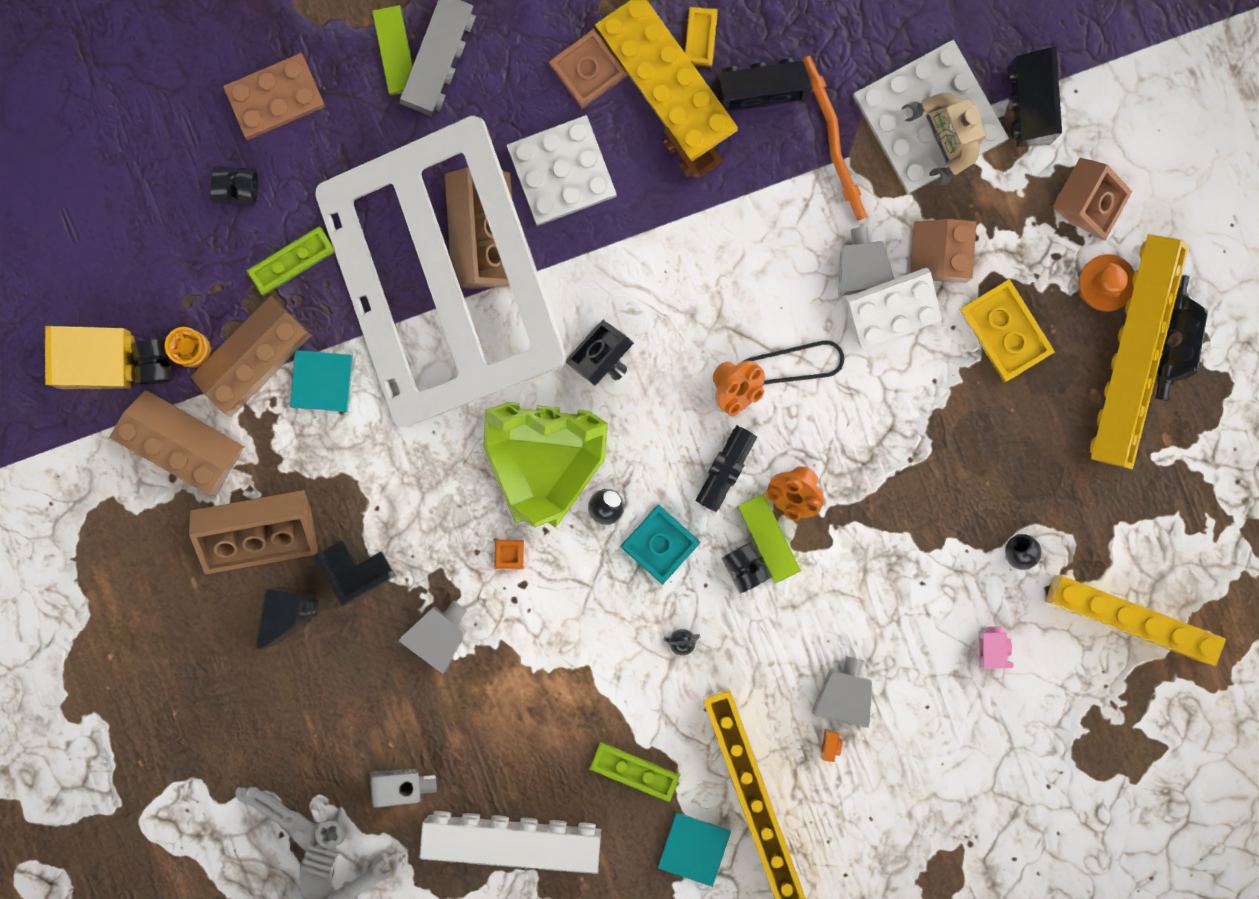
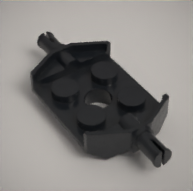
(1183, 360)

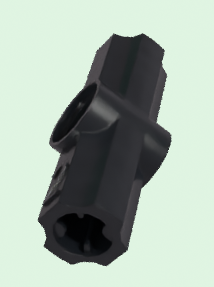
(726, 468)

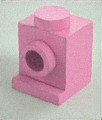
(995, 648)

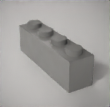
(436, 55)

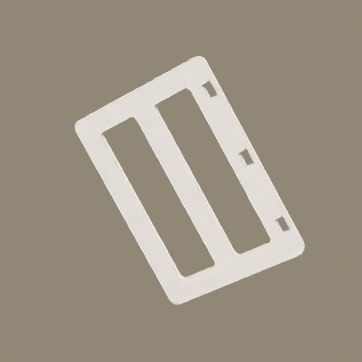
(404, 170)

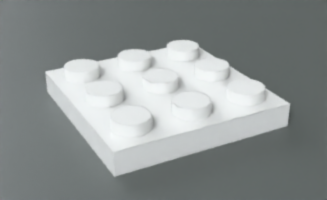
(561, 170)

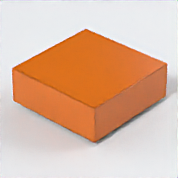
(509, 554)

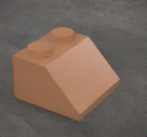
(1092, 197)
(945, 249)

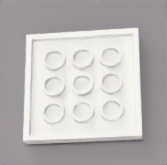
(911, 144)

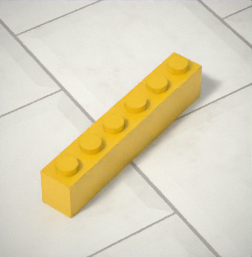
(1135, 620)

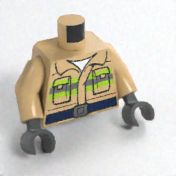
(955, 129)

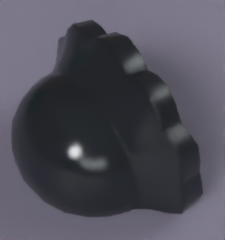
(682, 641)

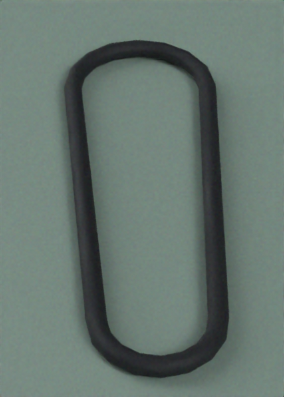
(797, 378)

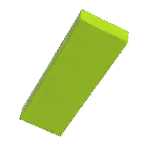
(393, 47)
(291, 261)
(769, 538)
(634, 771)

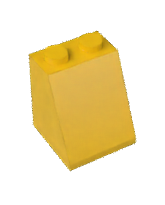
(88, 357)

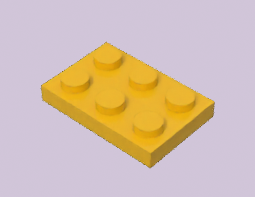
(1007, 330)

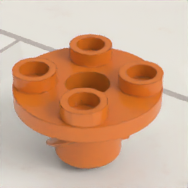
(1106, 282)
(738, 385)
(796, 493)

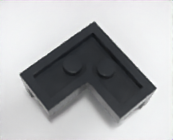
(349, 579)

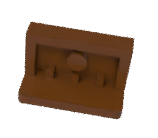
(696, 168)

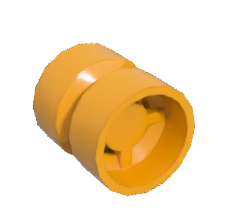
(187, 347)

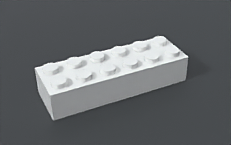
(511, 843)

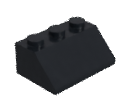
(763, 85)
(1035, 98)
(284, 614)

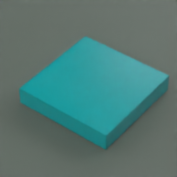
(321, 381)
(660, 544)
(694, 849)

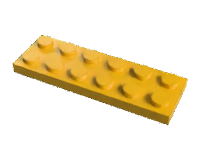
(666, 77)

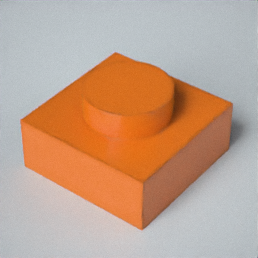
(831, 746)

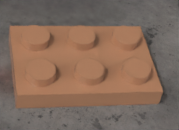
(274, 96)

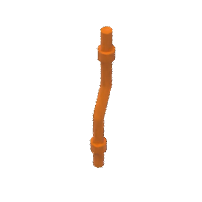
(851, 192)

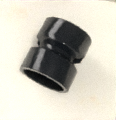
(236, 186)
(152, 362)
(741, 558)

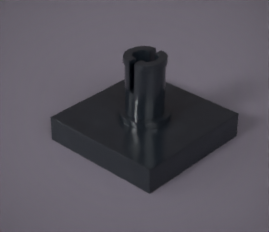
(600, 354)

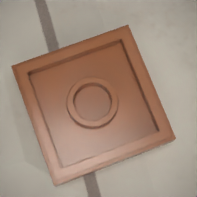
(588, 68)

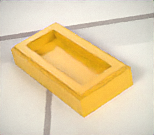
(701, 36)

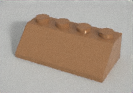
(470, 237)
(250, 357)
(177, 442)
(253, 532)

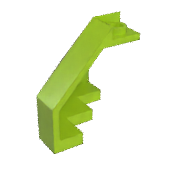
(542, 458)

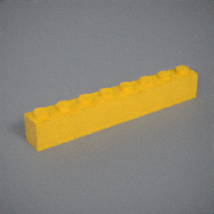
(1139, 351)
(753, 795)

